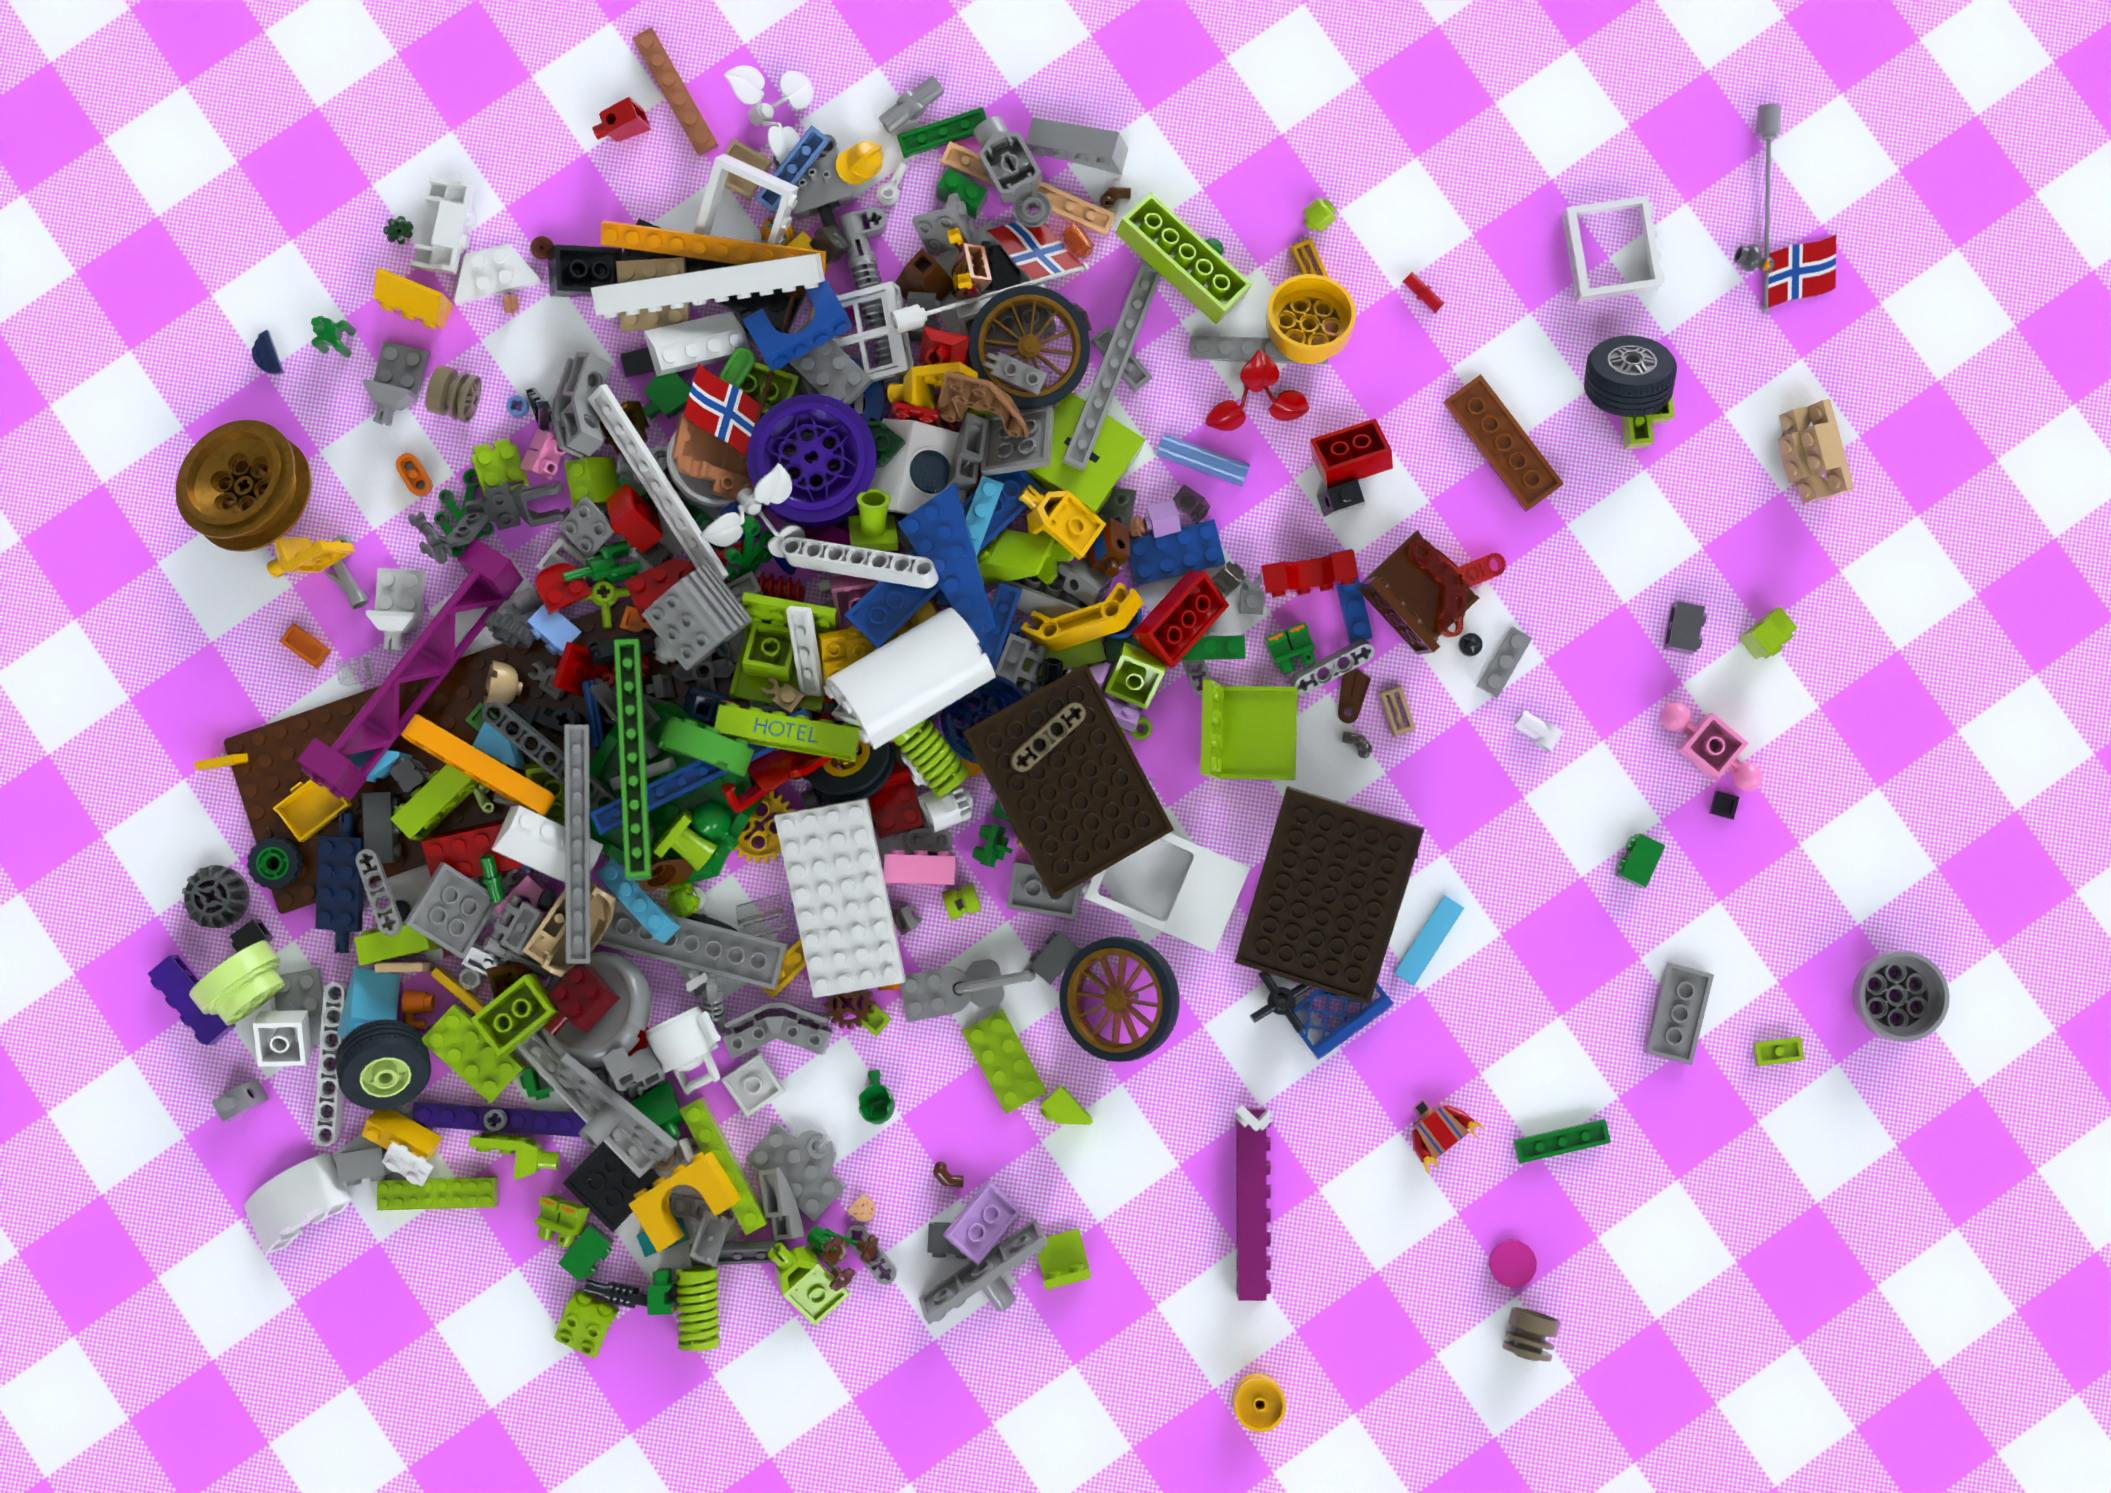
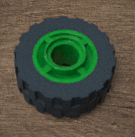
(261, 866)

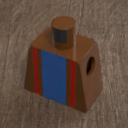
(1110, 548)

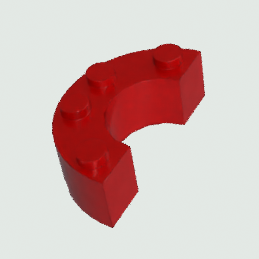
(1310, 574)

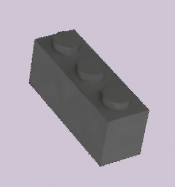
(379, 830)

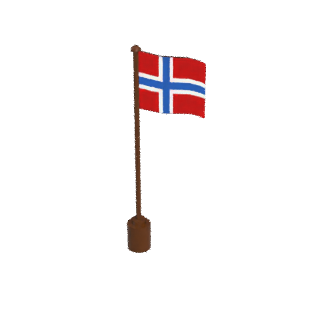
(726, 409)

